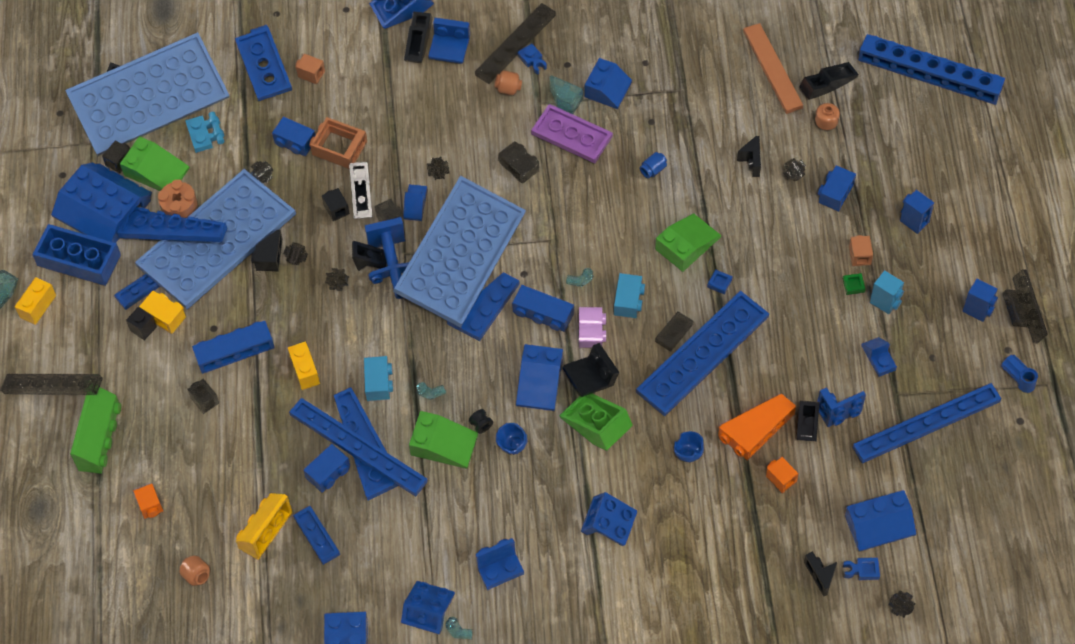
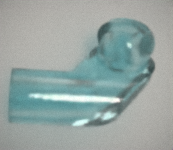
(582, 280)
(456, 631)

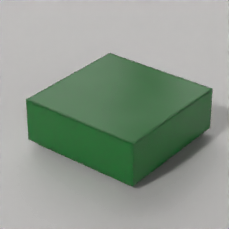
(854, 284)

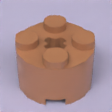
(178, 199)

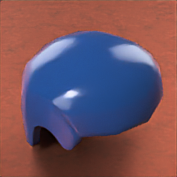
(511, 438)
(689, 446)

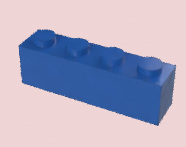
(233, 346)

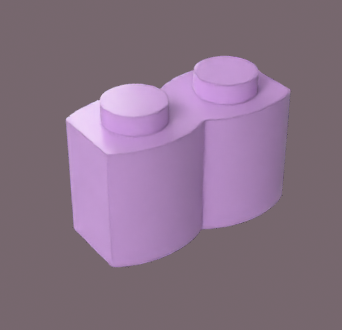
(590, 326)

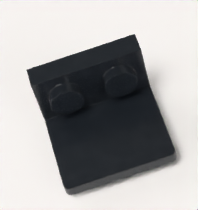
(592, 372)

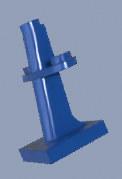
(385, 235)

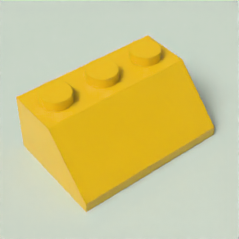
(264, 525)

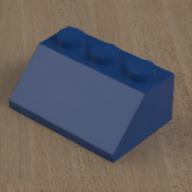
(881, 520)

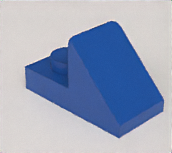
(414, 202)
(879, 356)

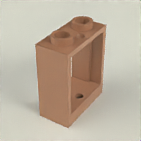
(357, 136)

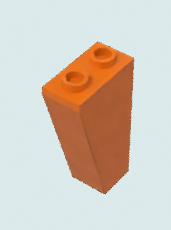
(755, 427)

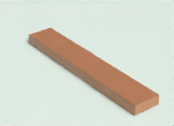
(773, 68)

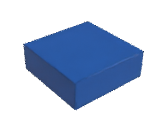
(719, 282)

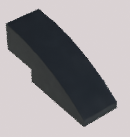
(418, 37)
(828, 80)

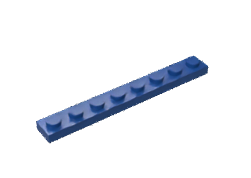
(926, 423)
(358, 447)

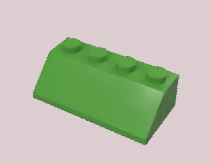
(95, 431)

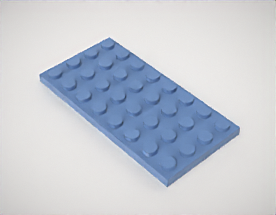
(147, 93)
(459, 251)
(194, 267)

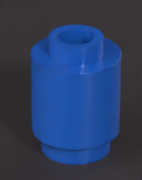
(653, 165)

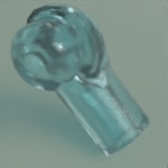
(430, 393)

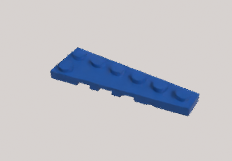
(159, 226)
(355, 418)

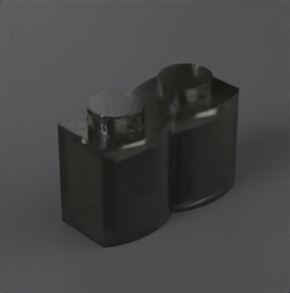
(518, 162)

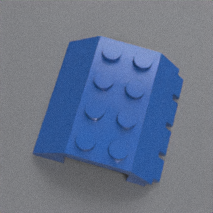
(98, 201)

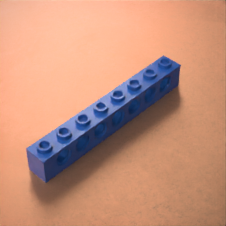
(931, 69)

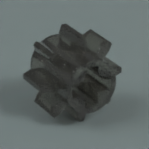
(438, 168)
(794, 169)
(262, 171)
(295, 253)
(337, 279)
(901, 604)

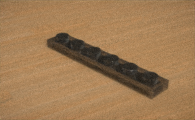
(515, 42)
(52, 384)

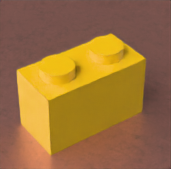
(35, 300)
(165, 312)
(303, 365)

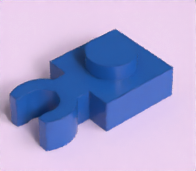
(532, 57)
(865, 569)

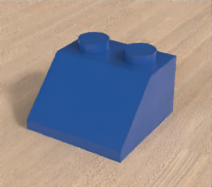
(607, 84)

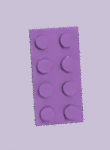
(572, 133)

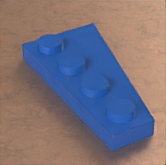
(488, 306)

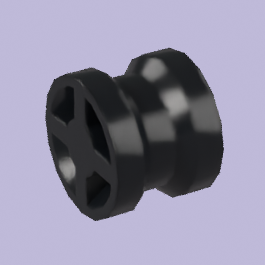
(480, 421)

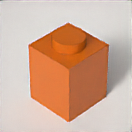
(781, 474)
(148, 501)

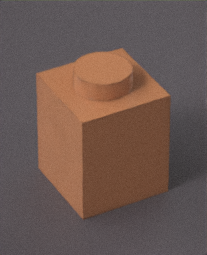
(310, 68)
(860, 250)

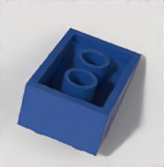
(397, 11)
(539, 377)

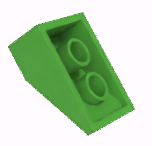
(152, 165)
(686, 241)
(597, 420)
(442, 440)

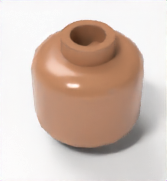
(508, 82)
(827, 116)
(194, 570)

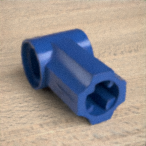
(1020, 372)

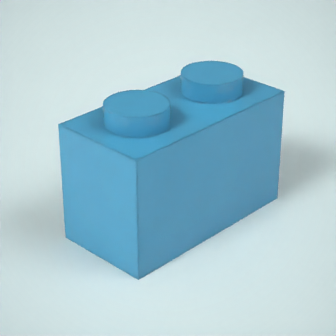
(887, 292)
(628, 295)
(377, 378)

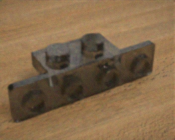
(1024, 307)

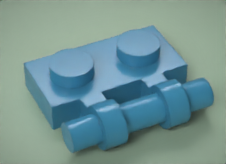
(199, 134)

